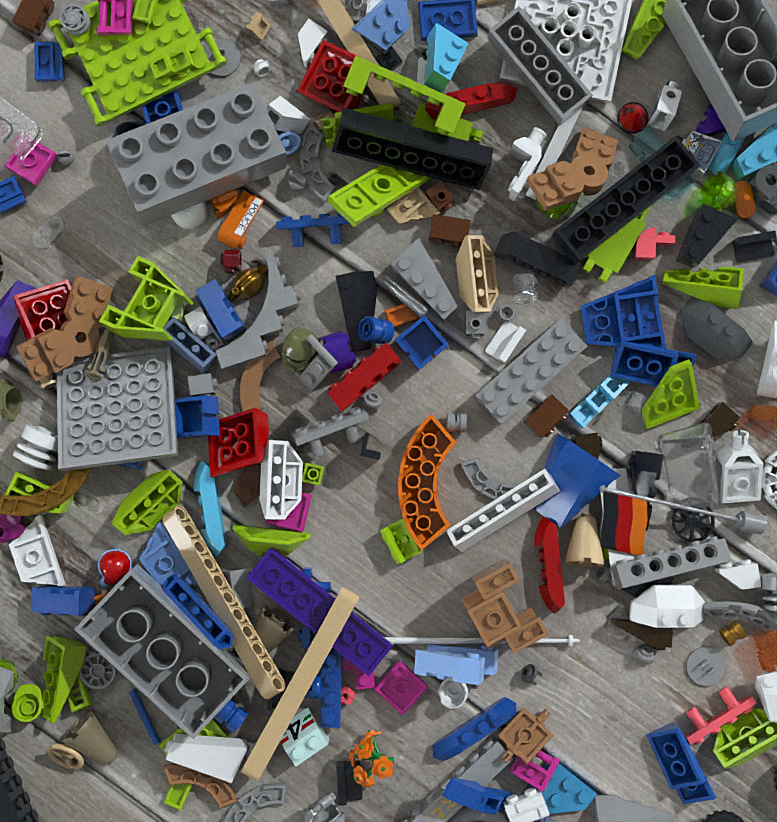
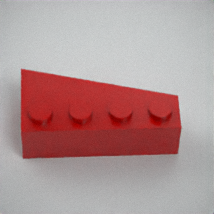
(364, 377)

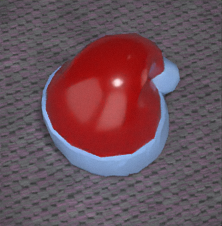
(113, 566)

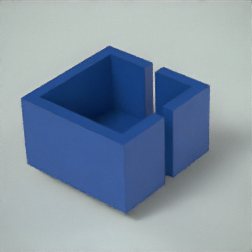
(421, 343)
(197, 417)

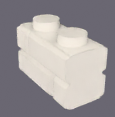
(526, 807)

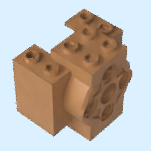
(494, 614)

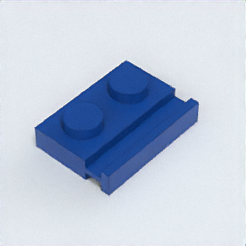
(48, 62)
(10, 195)

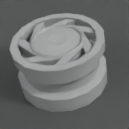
(75, 20)

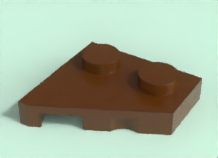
(249, 484)

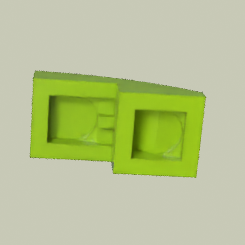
(171, 64)

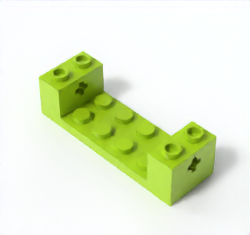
(361, 72)

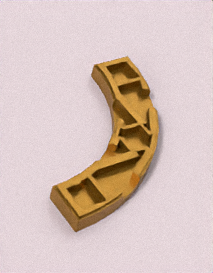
(46, 499)

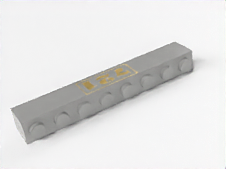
(481, 769)

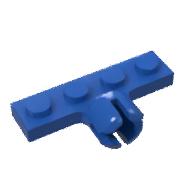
(328, 689)

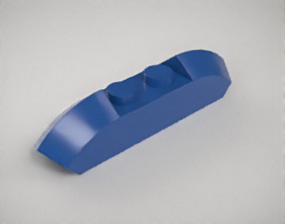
(198, 611)
(474, 729)

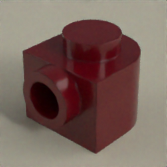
(231, 261)

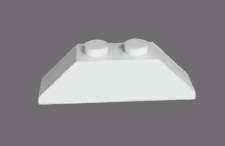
(768, 379)
(280, 480)
(668, 607)

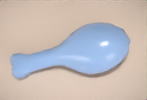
(291, 141)

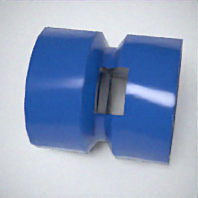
(375, 330)
(231, 715)

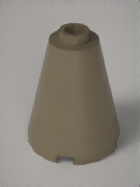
(273, 627)
(91, 740)

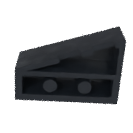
(703, 234)

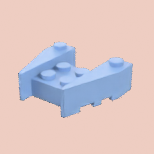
(461, 663)

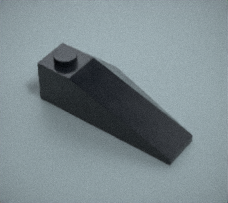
(358, 300)
(644, 471)

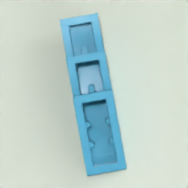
(597, 400)

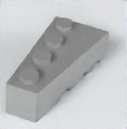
(422, 277)

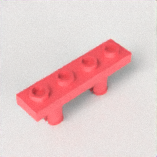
(713, 725)

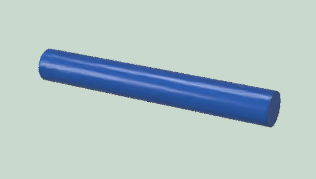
(144, 716)

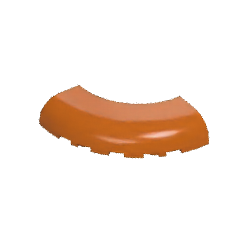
(419, 481)

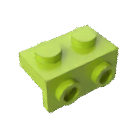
(399, 541)

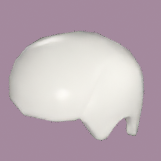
(452, 693)

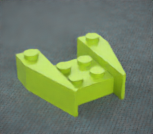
(149, 306)

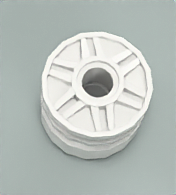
(38, 448)

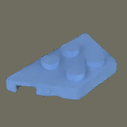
(384, 23)
(164, 559)

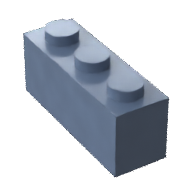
(190, 346)

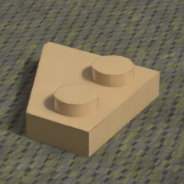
(412, 207)

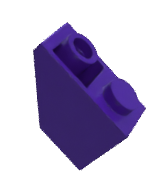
(712, 124)

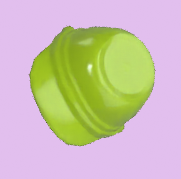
(27, 703)

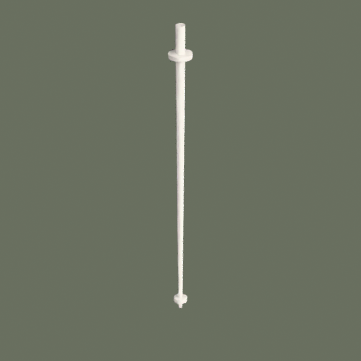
(419, 640)

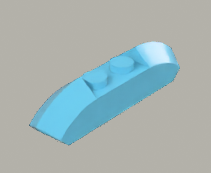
(725, 154)
(214, 534)

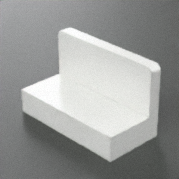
(505, 341)

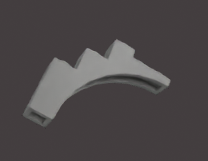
(268, 323)

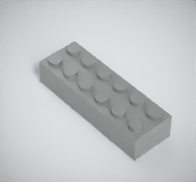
(539, 65)
(530, 371)

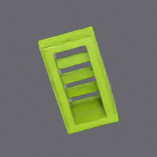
(88, 702)

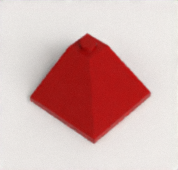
(326, 79)
(43, 308)
(240, 442)

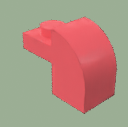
(646, 244)

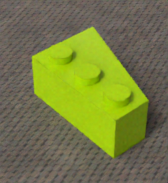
(26, 484)

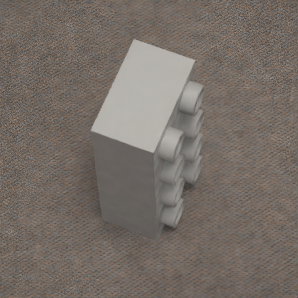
(732, 56)
(197, 153)
(163, 651)

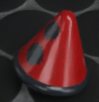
(632, 117)

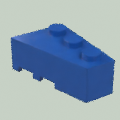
(220, 310)
(63, 600)

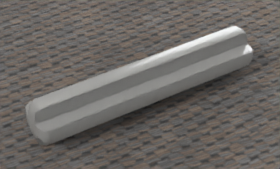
(404, 296)

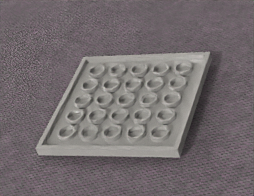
(122, 415)

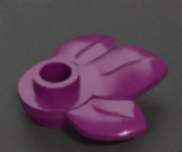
(10, 527)

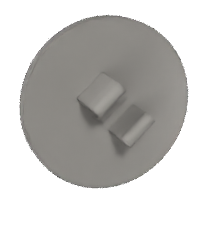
(231, 54)
(705, 666)

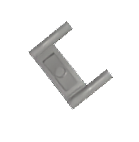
(318, 368)

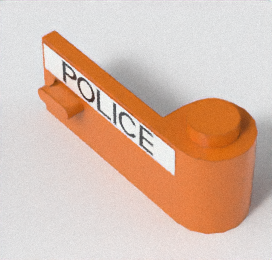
(239, 219)

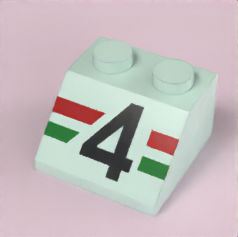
(303, 737)

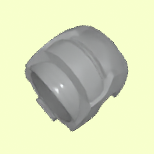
(324, 811)

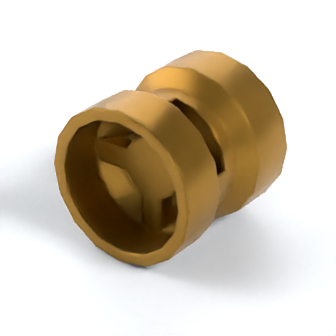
(731, 633)

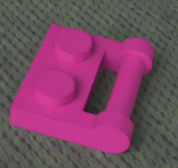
(120, 17)
(533, 773)

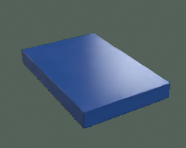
(453, 15)

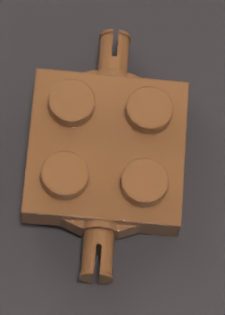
(525, 736)

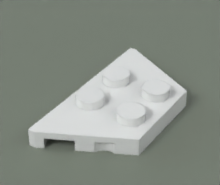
(36, 556)

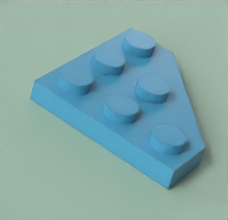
(565, 792)

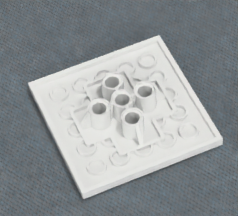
(600, 19)

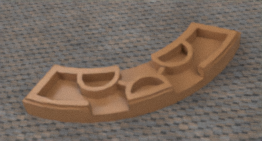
(252, 378)
(216, 787)

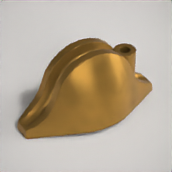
(248, 283)

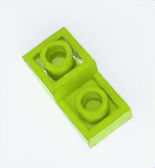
(312, 473)

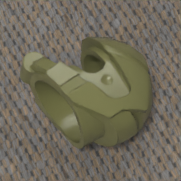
(298, 348)
(11, 395)

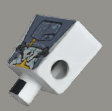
(665, 106)
(702, 148)

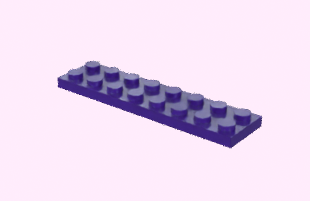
(311, 604)

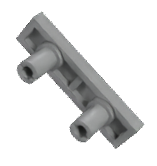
(321, 428)

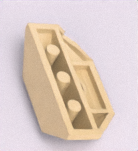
(477, 274)

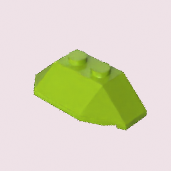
(148, 503)
(261, 539)
(745, 738)

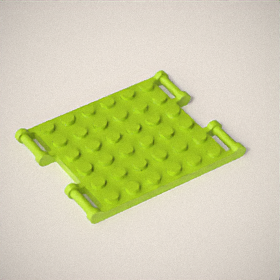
(121, 62)

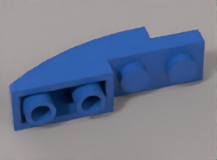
(475, 796)

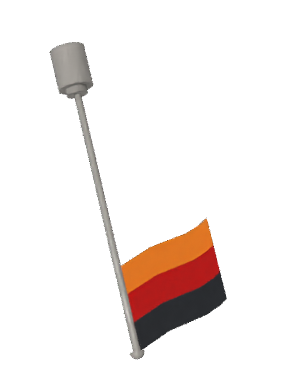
(626, 520)

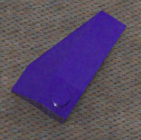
(9, 316)

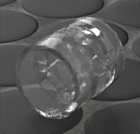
(525, 288)

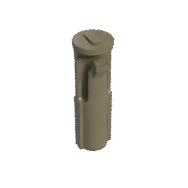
(100, 354)

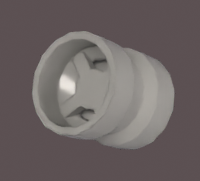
(456, 422)

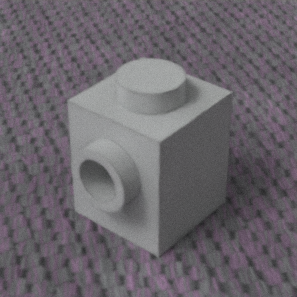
(474, 324)
(202, 384)

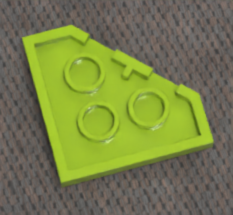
(672, 397)

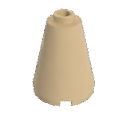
(585, 543)

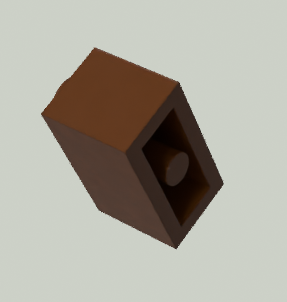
(33, 15)
(448, 230)
(547, 416)

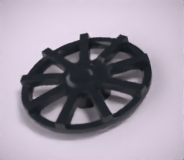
(693, 521)

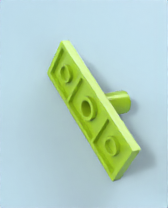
(373, 193)

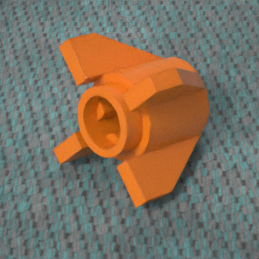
(224, 202)

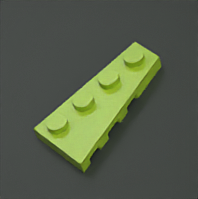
(644, 28)

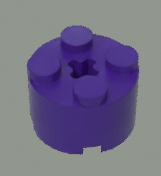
(338, 347)

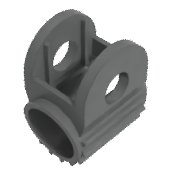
(765, 193)

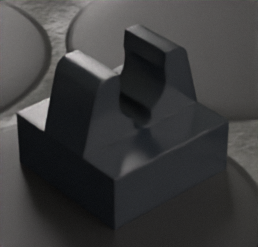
(389, 59)

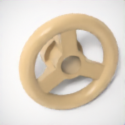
(67, 754)

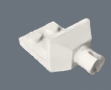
(528, 152)
(740, 470)

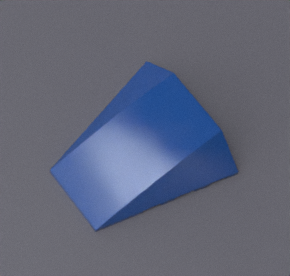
(625, 316)
(577, 478)

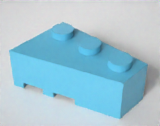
(442, 57)
(757, 155)

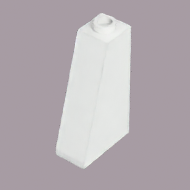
(207, 754)

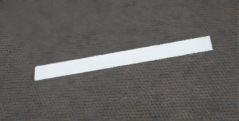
(564, 130)

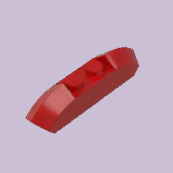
(478, 98)
(552, 591)

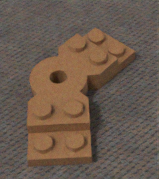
(586, 173)
(57, 348)

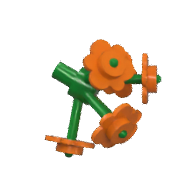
(381, 763)

